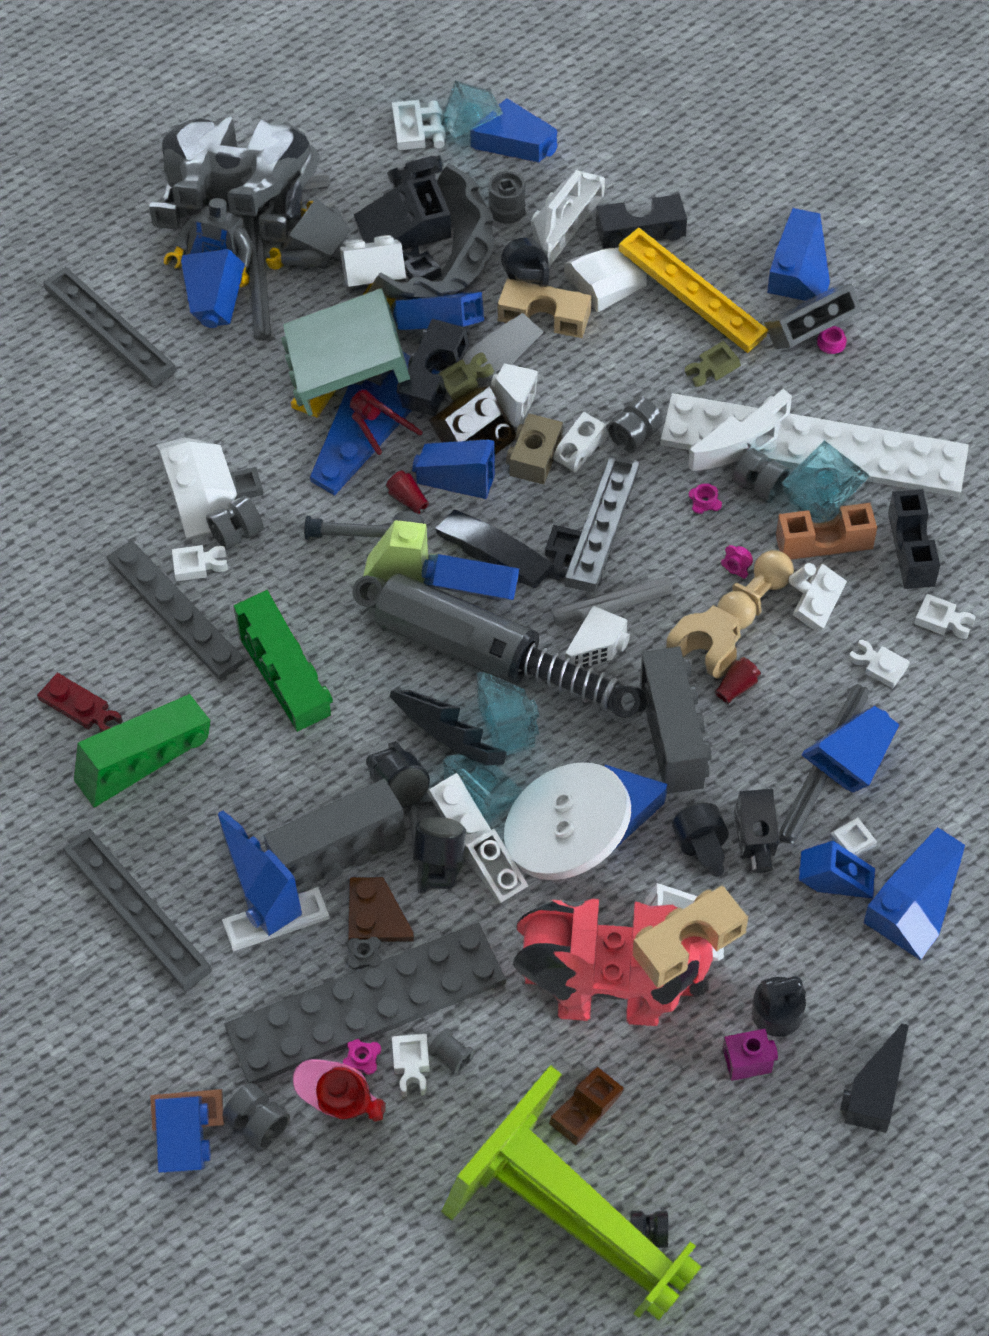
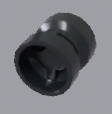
(657, 1226)

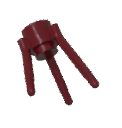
(369, 408)

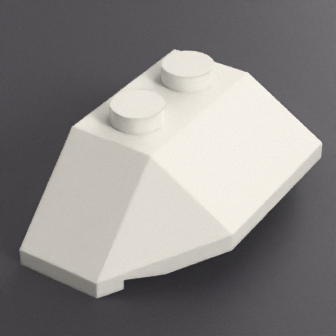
(566, 211)
(196, 481)

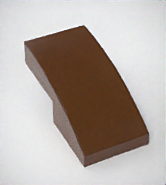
(586, 1106)

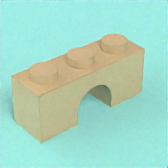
(569, 308)
(711, 916)

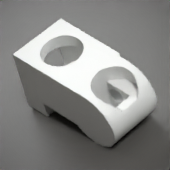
(580, 442)

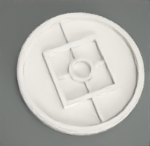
(567, 821)

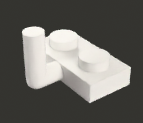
(818, 594)

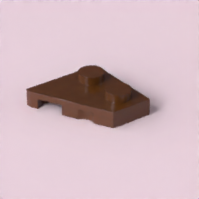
(376, 912)

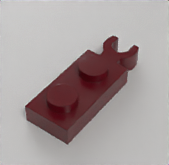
(77, 703)

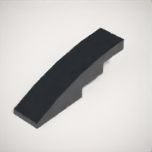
(494, 547)
(442, 723)

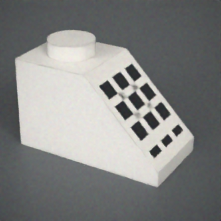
(598, 638)

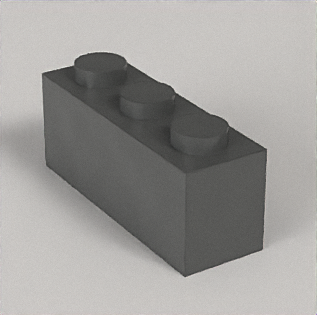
(813, 316)

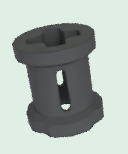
(451, 1051)

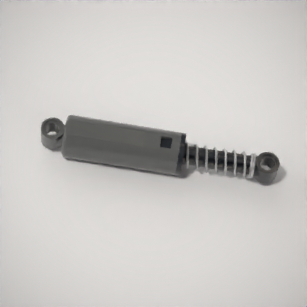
(485, 640)

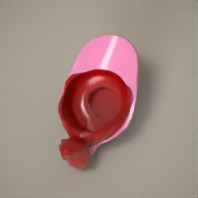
(336, 1090)

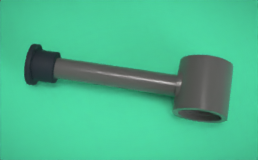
(317, 527)

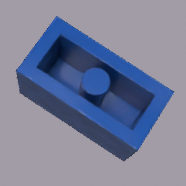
(181, 1134)

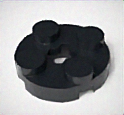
(415, 169)

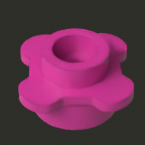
(705, 491)
(737, 560)
(365, 1065)

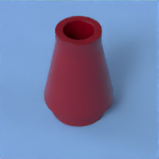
(406, 491)
(739, 678)

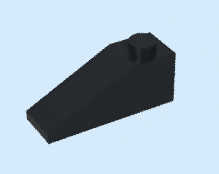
(875, 1086)

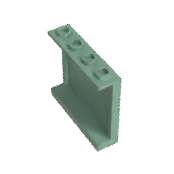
(342, 347)

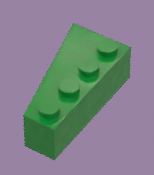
(281, 661)
(137, 748)

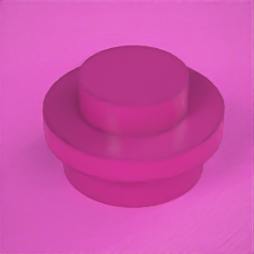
(832, 340)

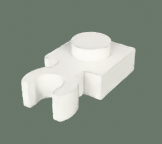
(193, 562)
(940, 615)
(882, 666)
(410, 1059)

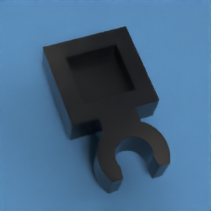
(420, 264)

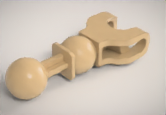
(721, 625)

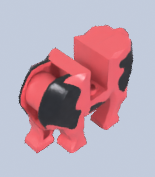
(581, 959)

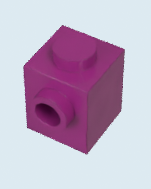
(749, 1054)

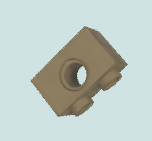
(534, 448)

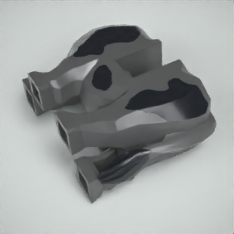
(208, 164)

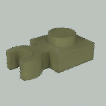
(714, 362)
(462, 378)

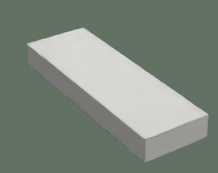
(243, 934)

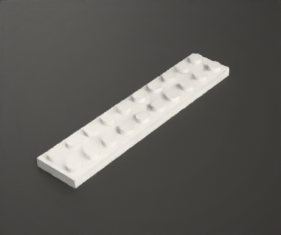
(884, 454)

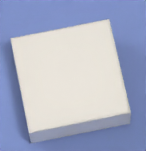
(854, 837)

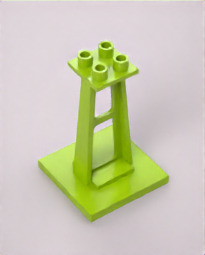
(557, 1191)

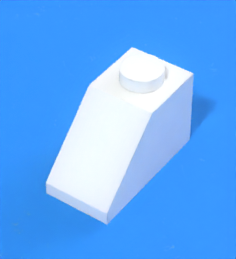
(515, 391)

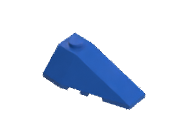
(800, 258)
(264, 879)
(917, 895)

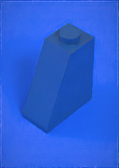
(516, 134)
(212, 285)
(455, 309)
(457, 467)
(470, 577)
(854, 749)
(645, 797)

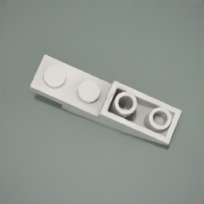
(733, 438)
(482, 845)

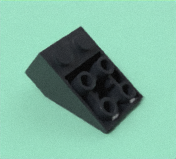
(407, 213)

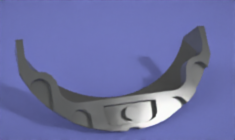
(471, 241)

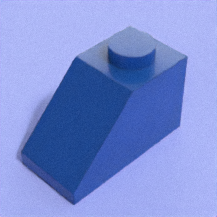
(836, 871)

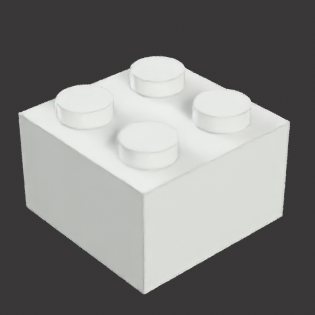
(365, 261)

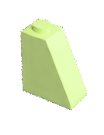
(399, 551)

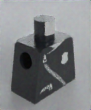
(755, 807)

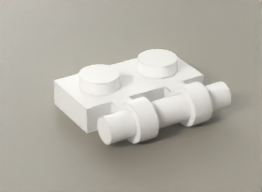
(409, 124)

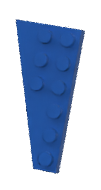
(346, 443)

